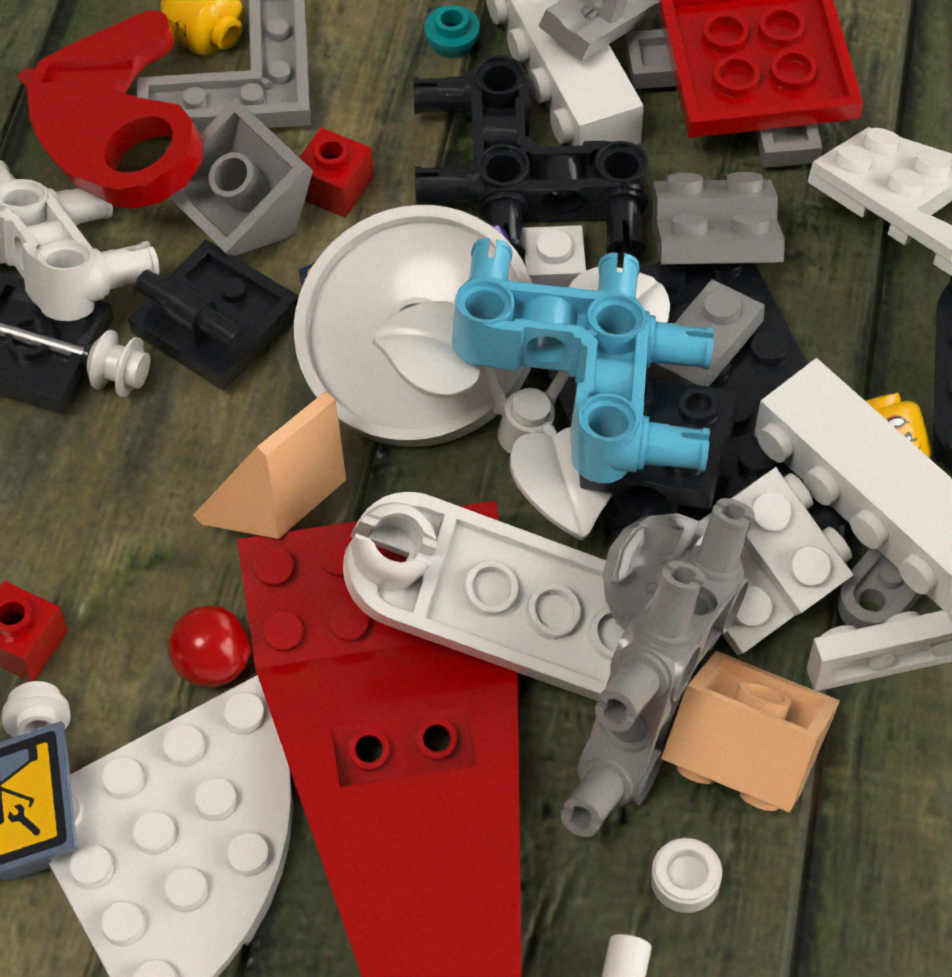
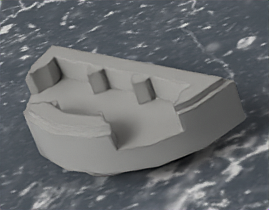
(638, 560)

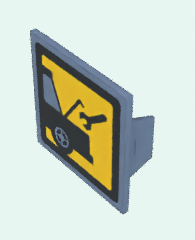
(35, 801)

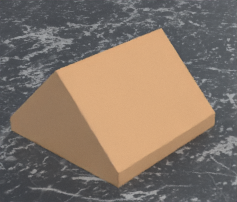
(282, 475)

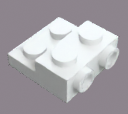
(783, 557)

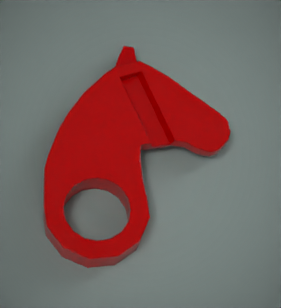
(91, 122)

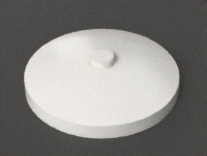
(363, 281)

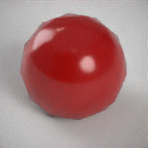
(208, 647)

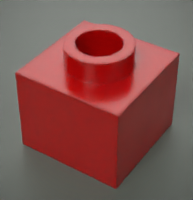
(339, 169)
(33, 640)

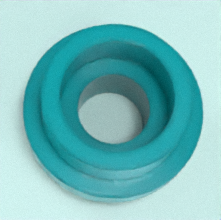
(452, 30)

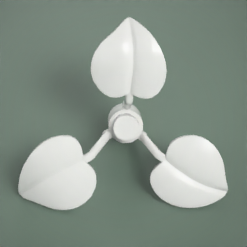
(540, 459)

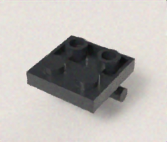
(212, 313)

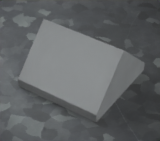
(247, 184)

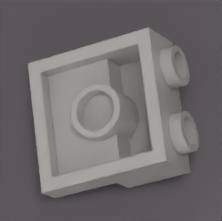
(716, 219)

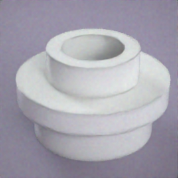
(34, 707)

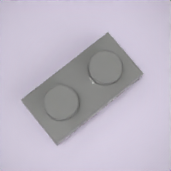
(734, 321)

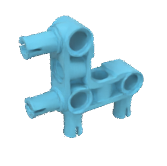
(599, 340)

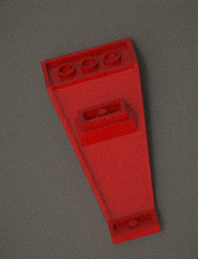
(421, 837)

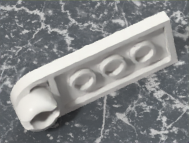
(484, 590)

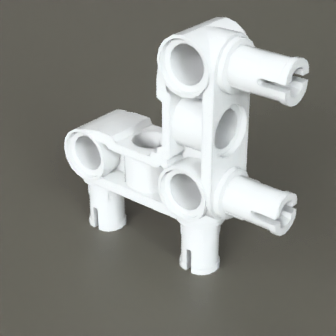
(52, 254)

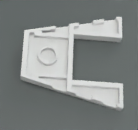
(895, 181)

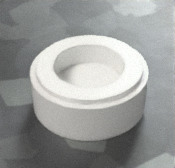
(686, 875)

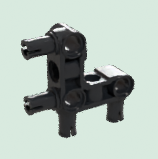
(520, 180)

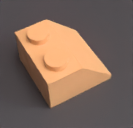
(749, 732)

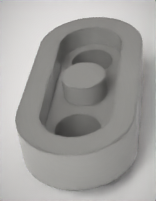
(874, 581)

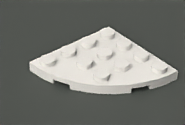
(181, 840)

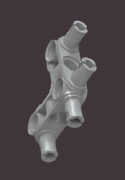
(652, 667)

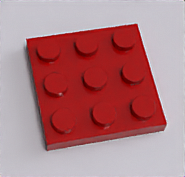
(759, 64)

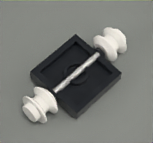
(48, 357)

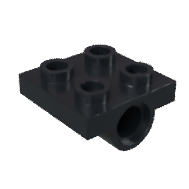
(662, 489)

